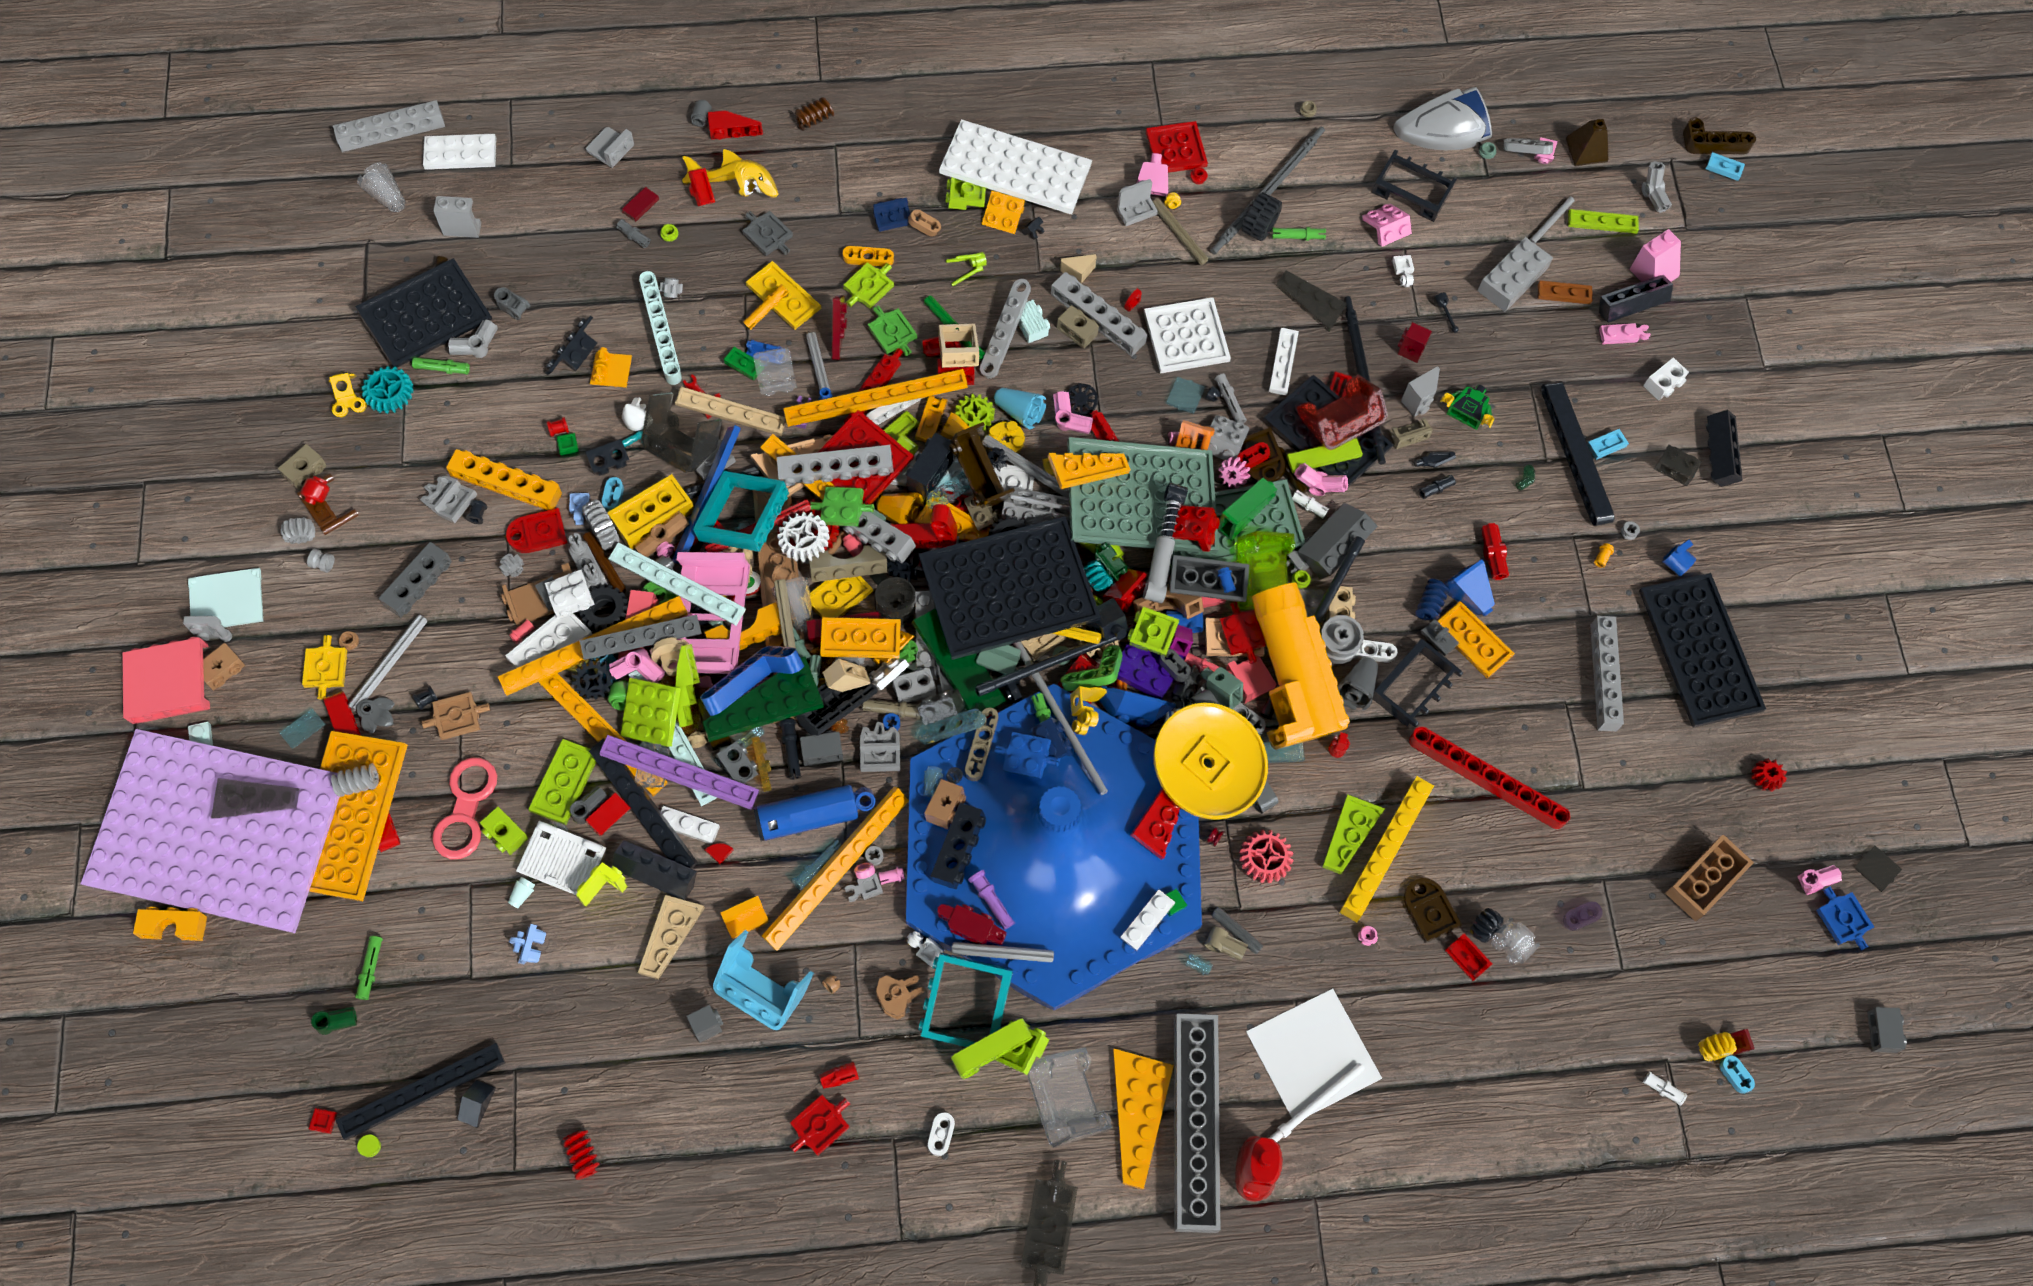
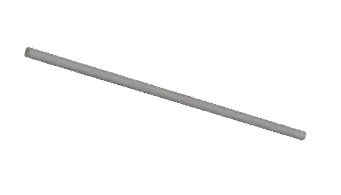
(1059, 715)

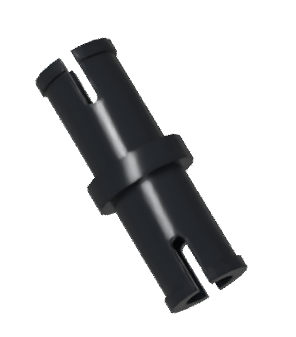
(1437, 486)

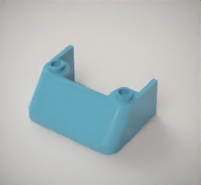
(755, 992)

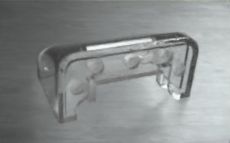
(1065, 1097)

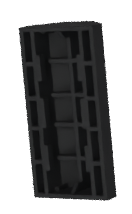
(835, 707)

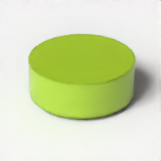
(369, 1145)

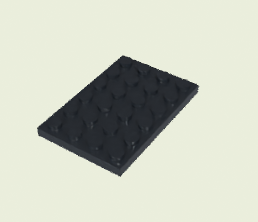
(423, 313)
(1288, 424)

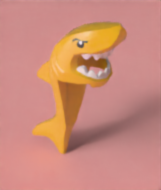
(745, 171)

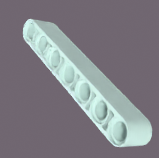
(661, 334)

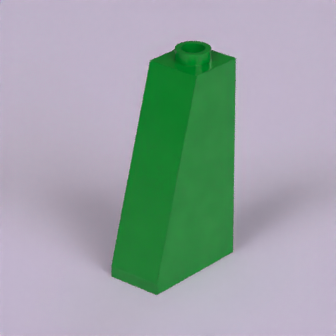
(1246, 508)

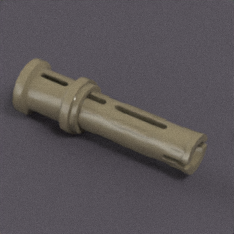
(902, 709)

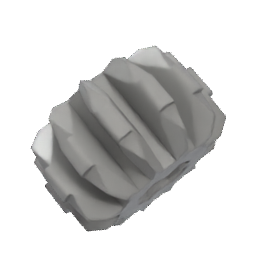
(298, 530)

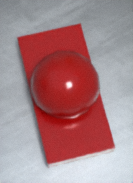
(700, 187)

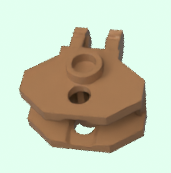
(897, 991)

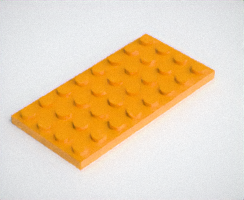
(358, 817)

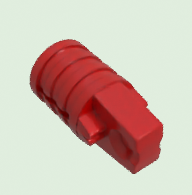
(1339, 745)
(839, 1075)

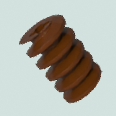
(813, 112)

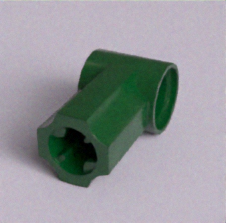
(336, 1020)

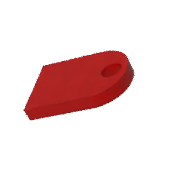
(538, 531)

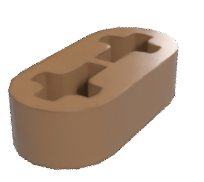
(924, 223)

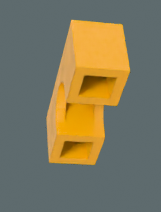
(152, 922)

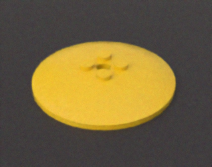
(1232, 747)

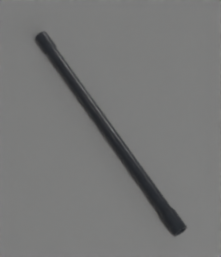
(1352, 553)
(992, 685)

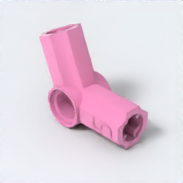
(1063, 409)
(1321, 482)
(645, 667)
(1815, 880)

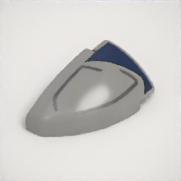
(1447, 122)

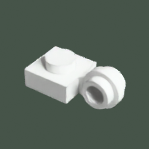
(1404, 266)
(928, 949)

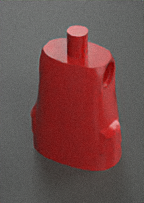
(1258, 1168)

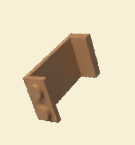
(526, 602)

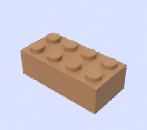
(1709, 878)

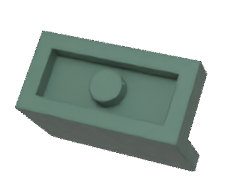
(1000, 659)

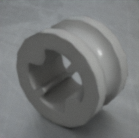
(1627, 535)
(873, 849)

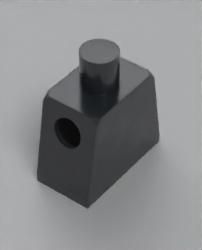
(1112, 621)

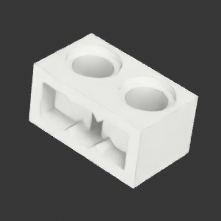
(1665, 377)

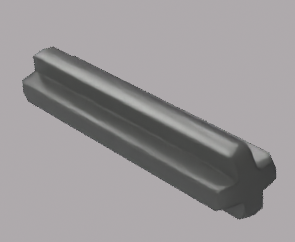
(1237, 930)

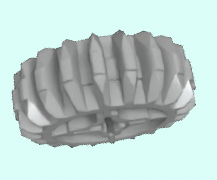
(600, 524)

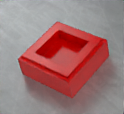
(322, 1121)

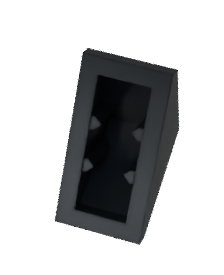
(475, 1103)

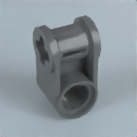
(513, 305)

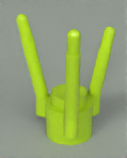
(976, 260)

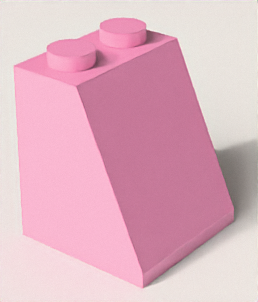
(1658, 258)

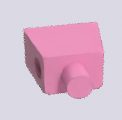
(1157, 173)

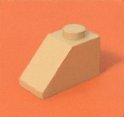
(845, 676)

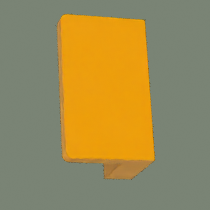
(744, 916)

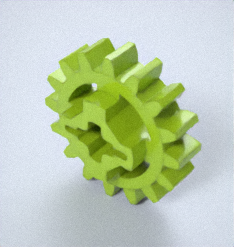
(982, 408)

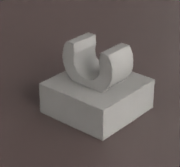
(1299, 563)

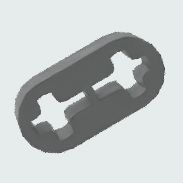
(1175, 664)

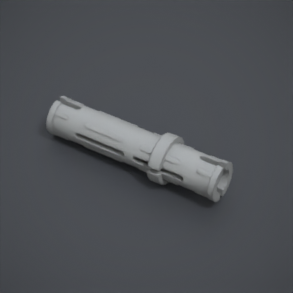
(1222, 384)

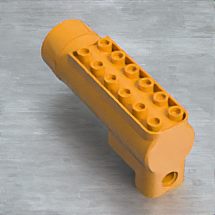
(1307, 693)

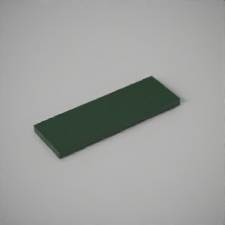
(961, 672)

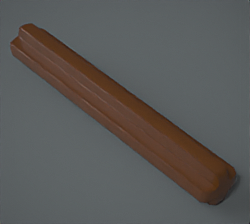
(604, 562)

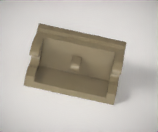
(1410, 434)

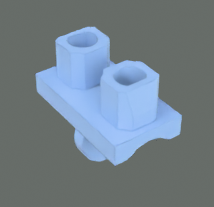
(532, 935)

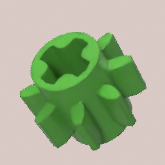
(909, 651)

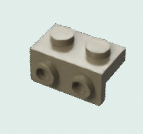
(981, 516)

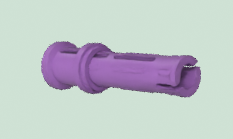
(987, 892)

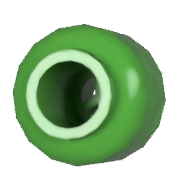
(618, 694)

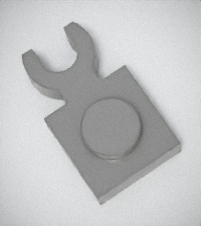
(866, 887)

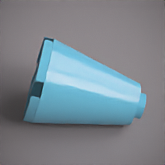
(1021, 405)

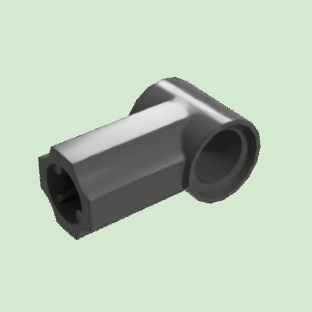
(589, 803)

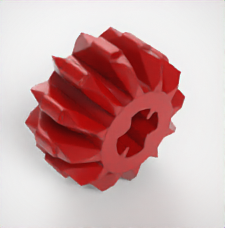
(1764, 769)

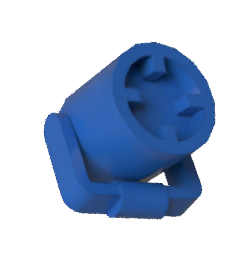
(1679, 559)

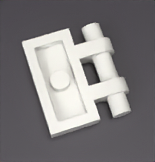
(887, 672)

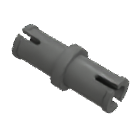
(633, 233)

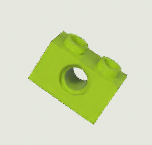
(511, 839)

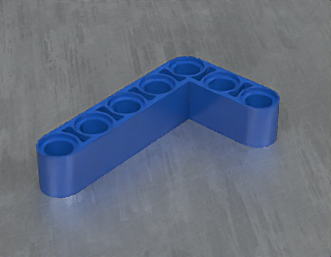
(750, 673)

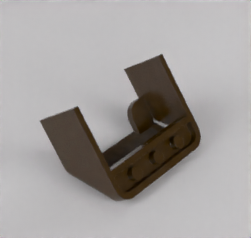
(978, 467)

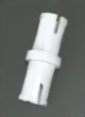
(1310, 504)
(1665, 1088)

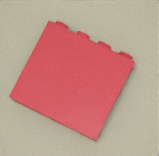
(164, 681)

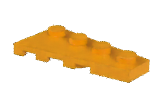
(1086, 468)

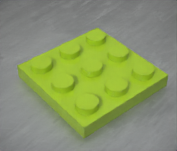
(650, 712)

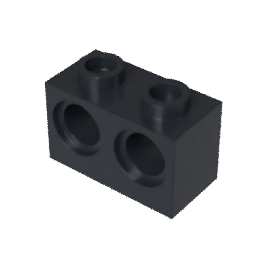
(605, 452)

